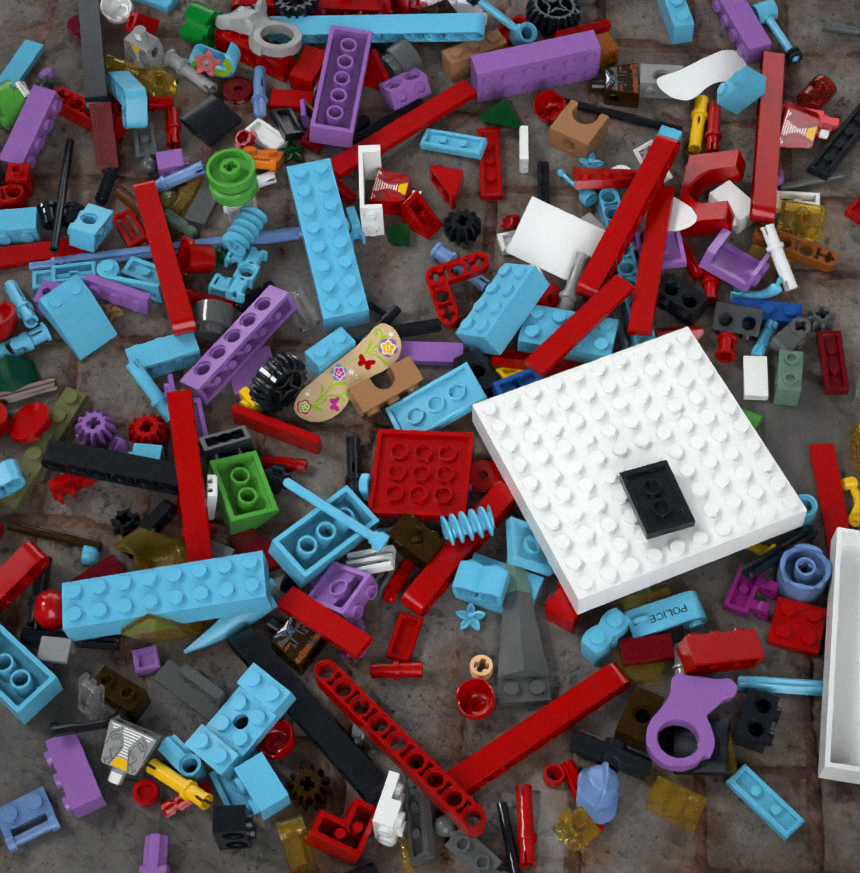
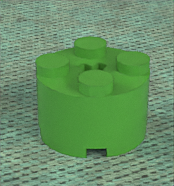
(10, 104)

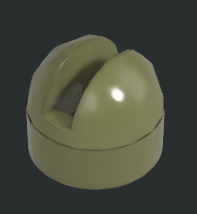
(167, 198)

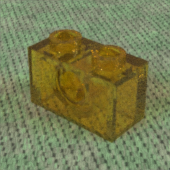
(802, 219)
(676, 803)

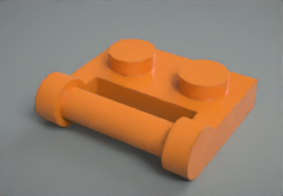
(266, 159)

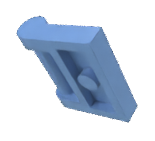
(24, 812)

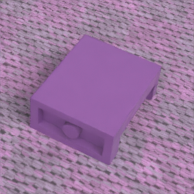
(733, 264)

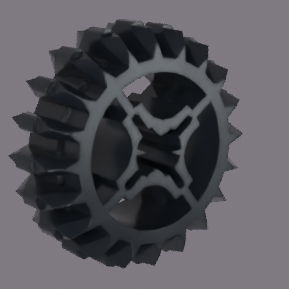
(553, 15)
(278, 382)

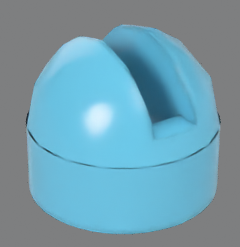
(89, 555)

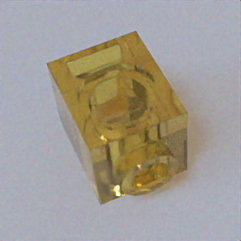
(159, 83)
(586, 828)

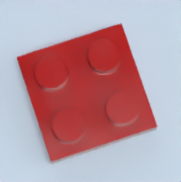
(797, 626)

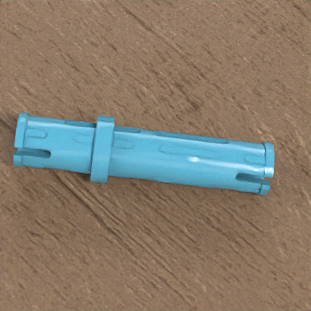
(24, 308)
(149, 387)

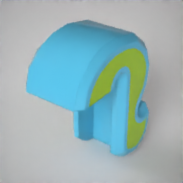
(228, 61)

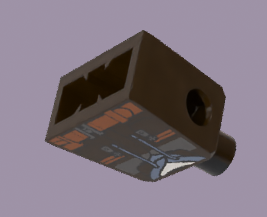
(619, 85)
(295, 643)

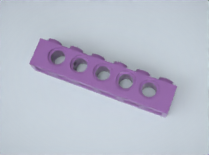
(238, 344)

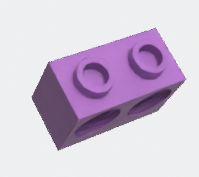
(404, 88)

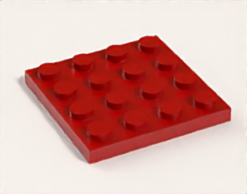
(421, 473)

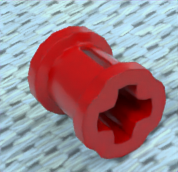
(726, 347)

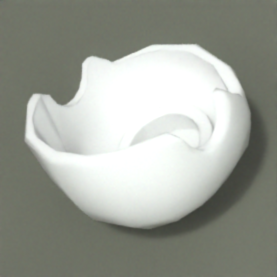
(116, 10)

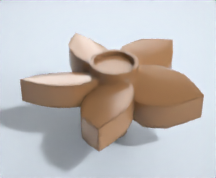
(111, 311)

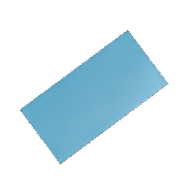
(438, 402)

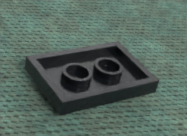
(656, 499)

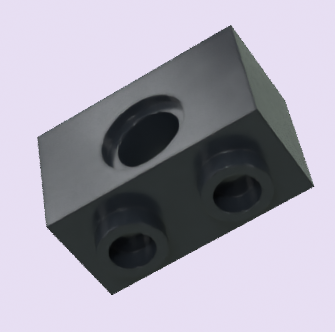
(481, 366)

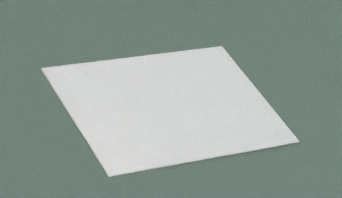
(552, 238)

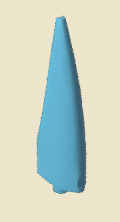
(228, 625)

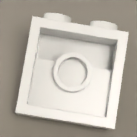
(389, 814)

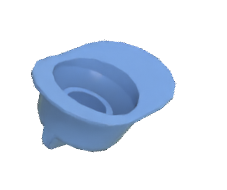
(598, 792)

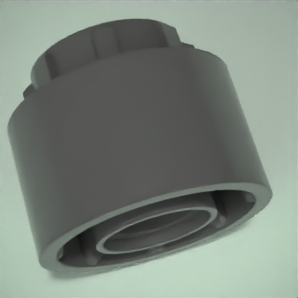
(401, 58)
(213, 318)

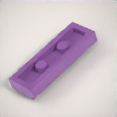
(119, 294)

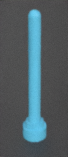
(376, 539)

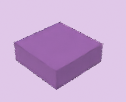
(146, 660)

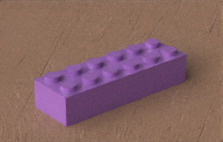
(535, 66)
(340, 87)

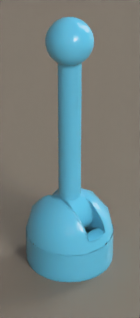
(586, 196)

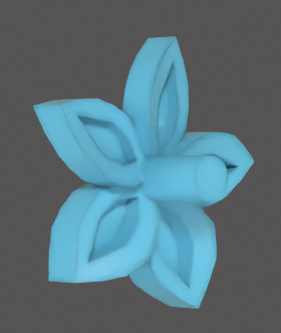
(591, 162)
(470, 618)

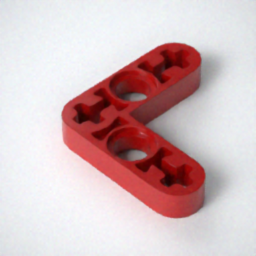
(444, 283)

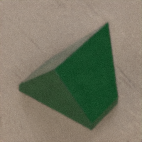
(503, 114)
(16, 373)

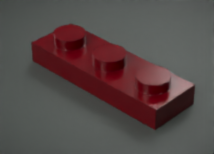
(104, 135)
(832, 363)

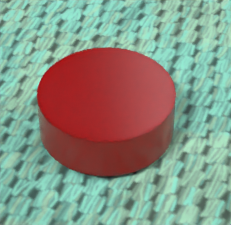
(145, 792)

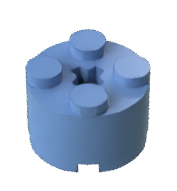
(803, 573)

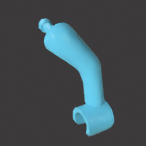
(772, 290)

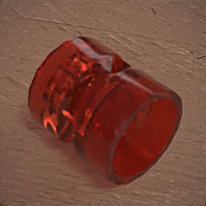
(817, 93)

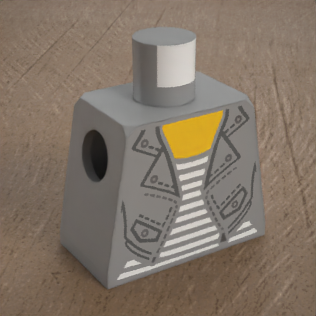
(143, 49)
(127, 749)

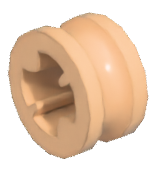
(475, 663)

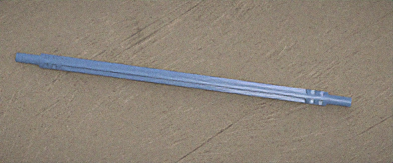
(144, 252)

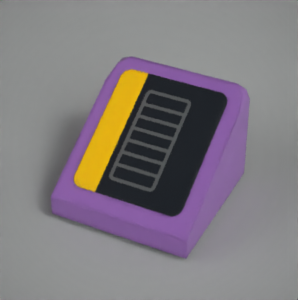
(306, 113)

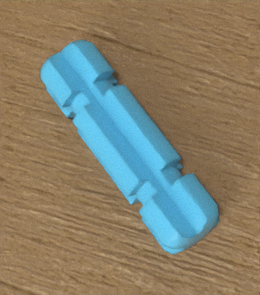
(765, 338)

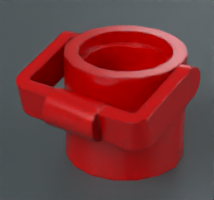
(195, 257)

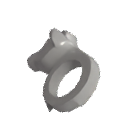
(256, 24)

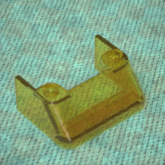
(149, 552)

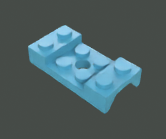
(257, 698)

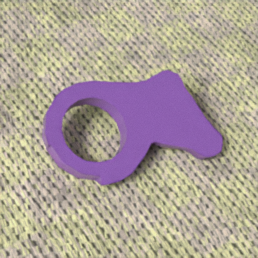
(688, 706)

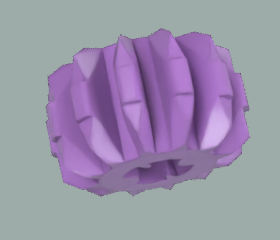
(95, 428)

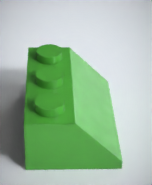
(243, 492)

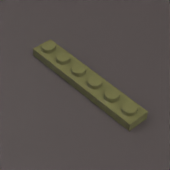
(64, 415)

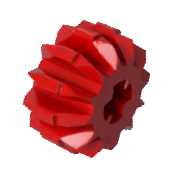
(148, 430)

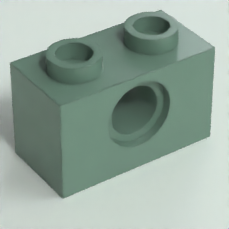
(788, 378)

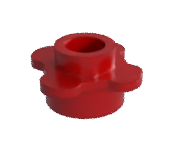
(242, 135)
(511, 222)

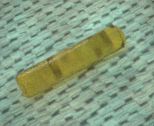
(405, 854)

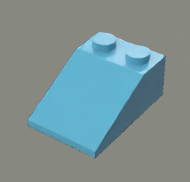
(77, 317)

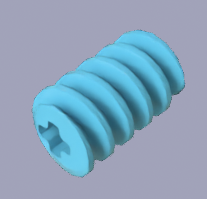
(244, 230)
(467, 525)

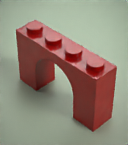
(701, 173)

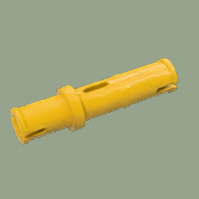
(698, 116)
(185, 787)

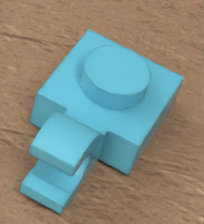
(354, 225)

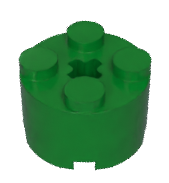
(199, 24)

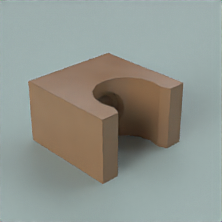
(574, 137)

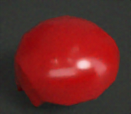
(548, 106)
(49, 609)
(476, 699)
(278, 741)

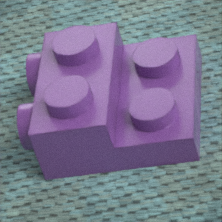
(674, 252)
(345, 590)

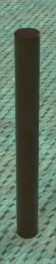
(53, 535)

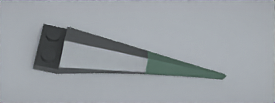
(522, 660)

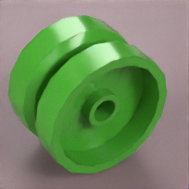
(232, 177)

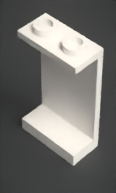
(371, 214)

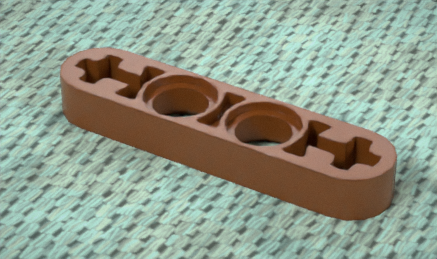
(797, 243)

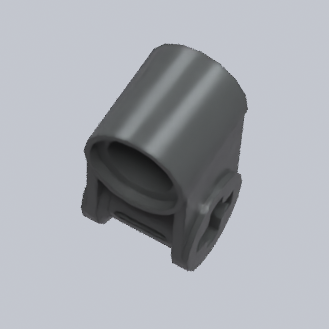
(792, 336)

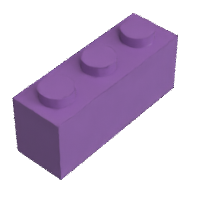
(74, 775)

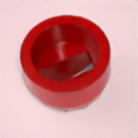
(553, 775)

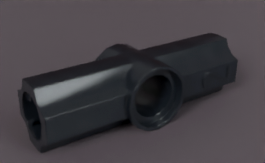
(613, 752)

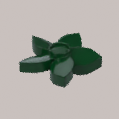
(292, 152)
(220, 255)

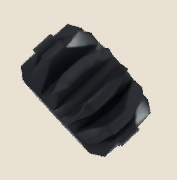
(462, 226)

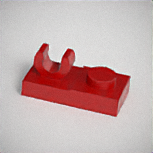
(68, 484)

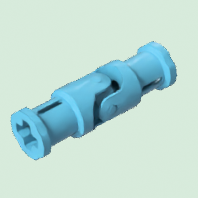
(25, 341)

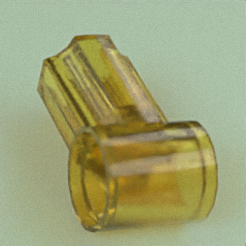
(292, 834)

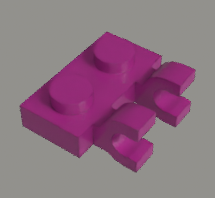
(743, 594)

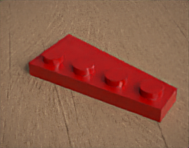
(602, 178)

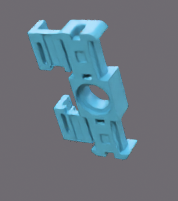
(247, 263)

